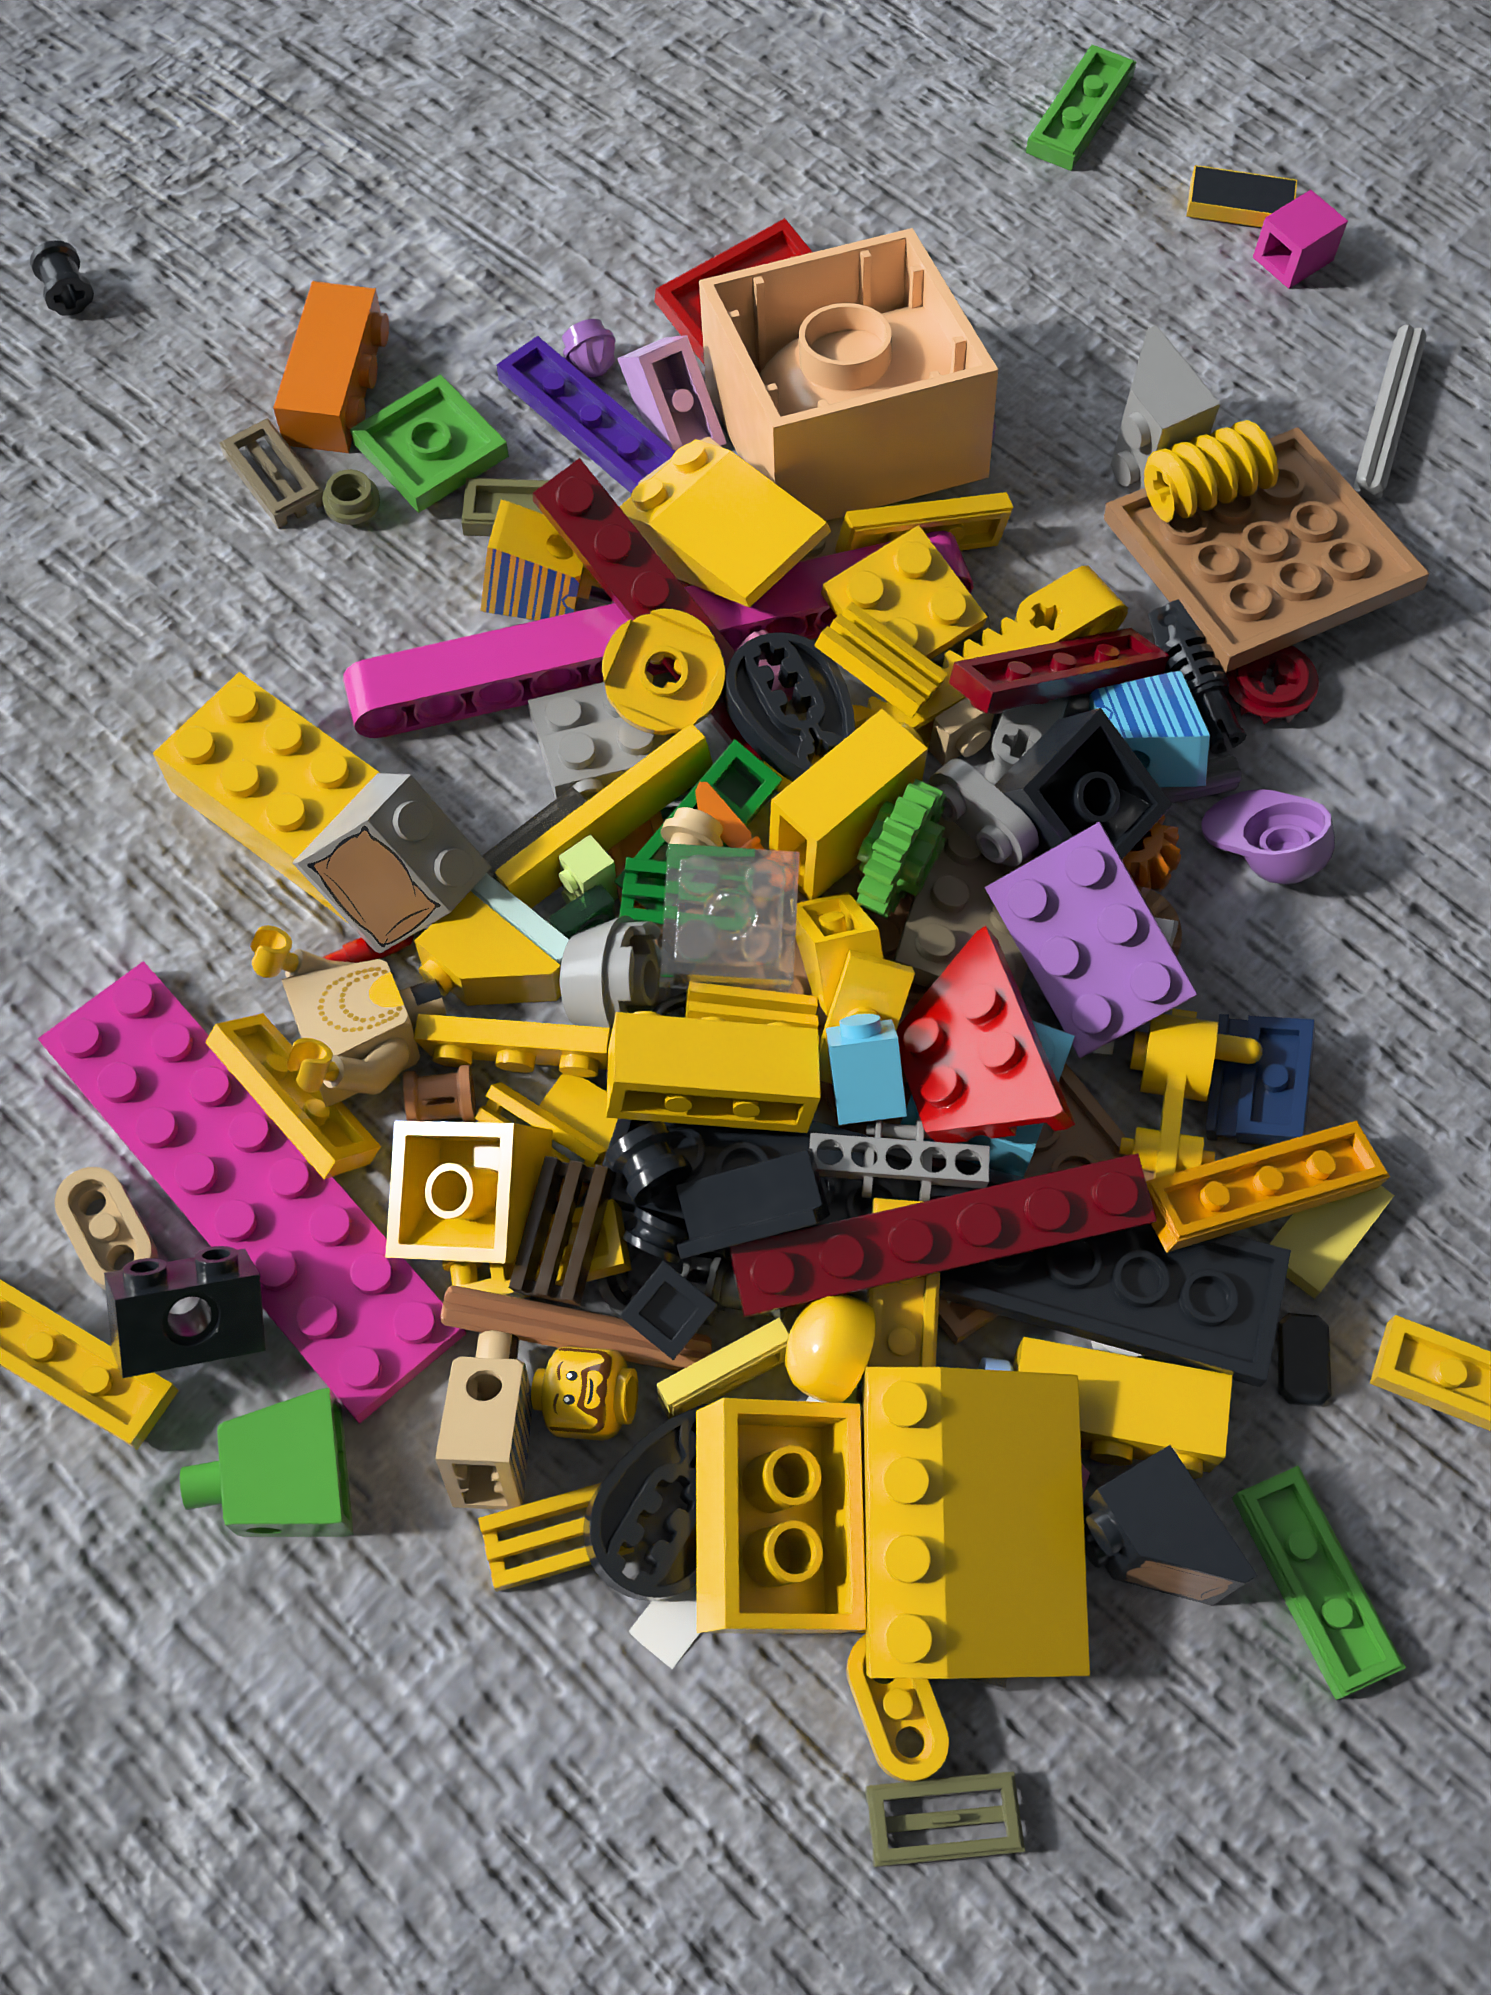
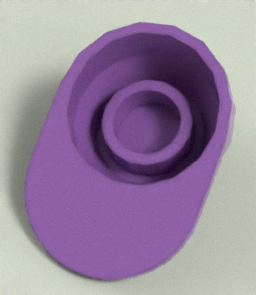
(1276, 833)

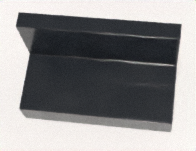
(751, 1203)

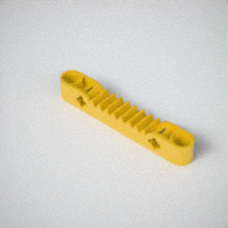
(1063, 610)

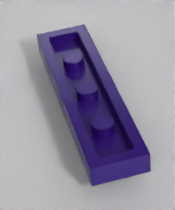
(583, 413)

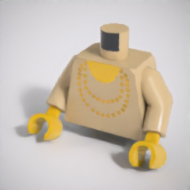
(348, 1017)

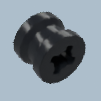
(648, 1163)

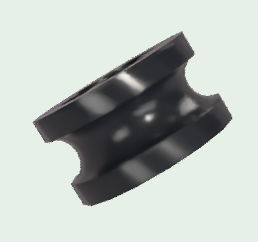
(656, 1235)

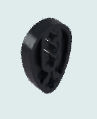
(760, 712)
(631, 1492)

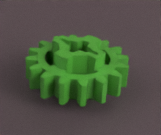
(901, 848)

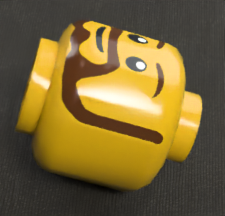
(585, 1393)

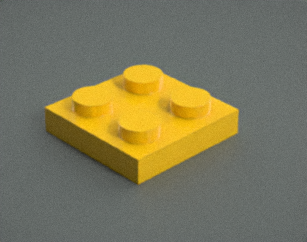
(909, 593)

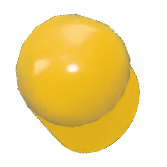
(830, 1347)

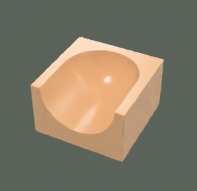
(850, 375)

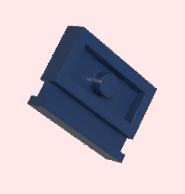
(1267, 1098)

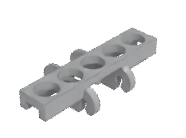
(921, 1152)

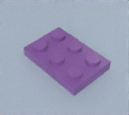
(1091, 940)

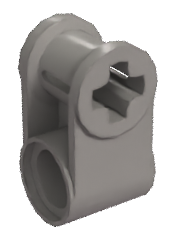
(1018, 731)

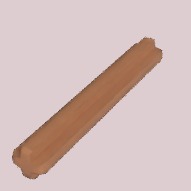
(561, 1327)

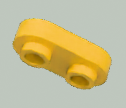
(896, 1707)

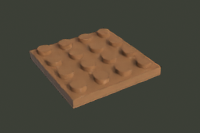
(1273, 560)

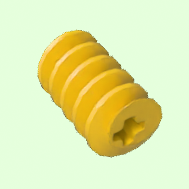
(1210, 470)

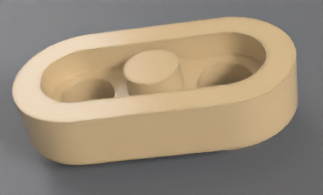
(108, 1234)

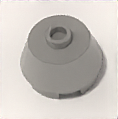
(611, 972)

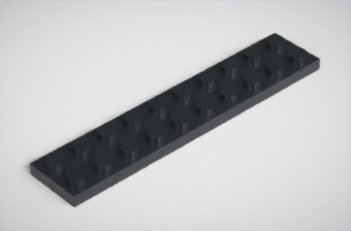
(1190, 1307)

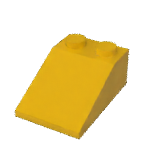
(722, 523)

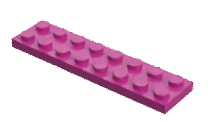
(245, 1185)

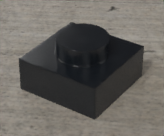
(668, 1310)

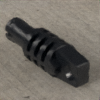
(1184, 642)

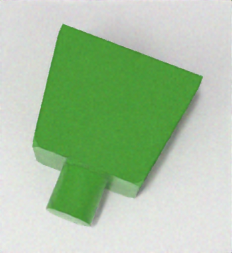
(278, 1471)

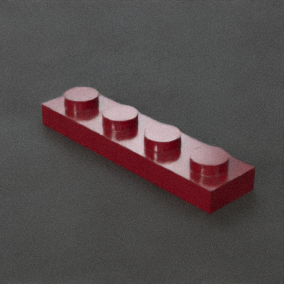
(1056, 670)

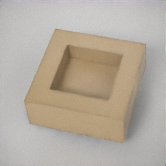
(959, 732)

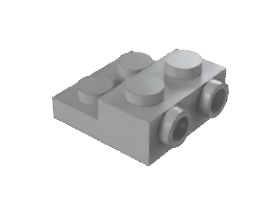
(586, 740)

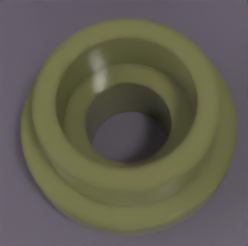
(350, 497)

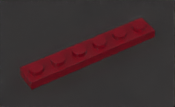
(624, 563)
(941, 1234)

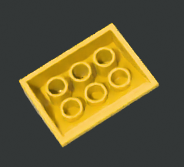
(973, 1524)

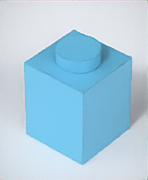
(866, 1069)

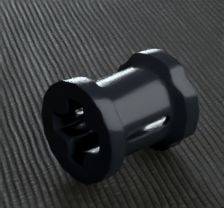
(58, 268)

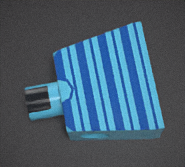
(1159, 726)

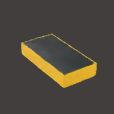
(1237, 195)

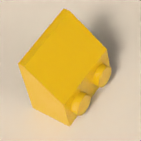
(462, 1189)

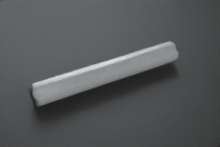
(1390, 413)

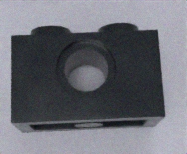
(219, 1327)

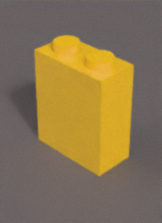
(839, 798)

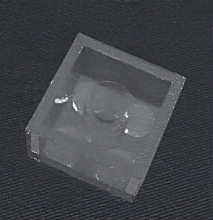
(729, 917)

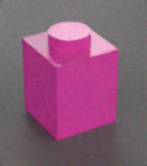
(1299, 239)

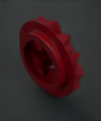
(1295, 683)

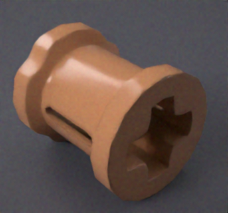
(440, 1096)

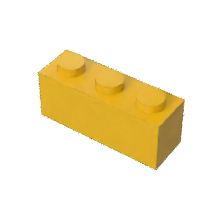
(712, 1072)
(1139, 1404)

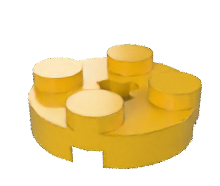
(650, 640)

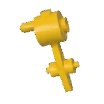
(1179, 1064)

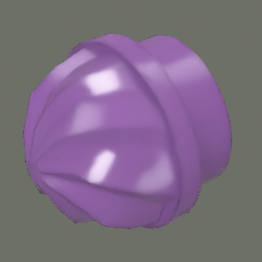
(589, 347)

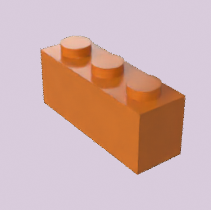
(331, 366)

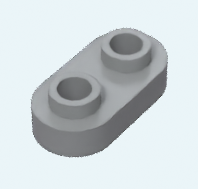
(985, 814)

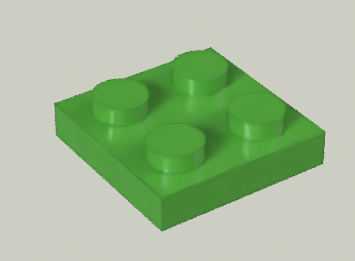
(429, 443)

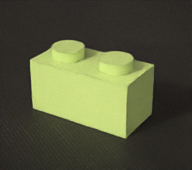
(585, 867)

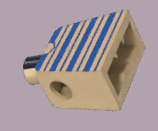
(486, 1426)

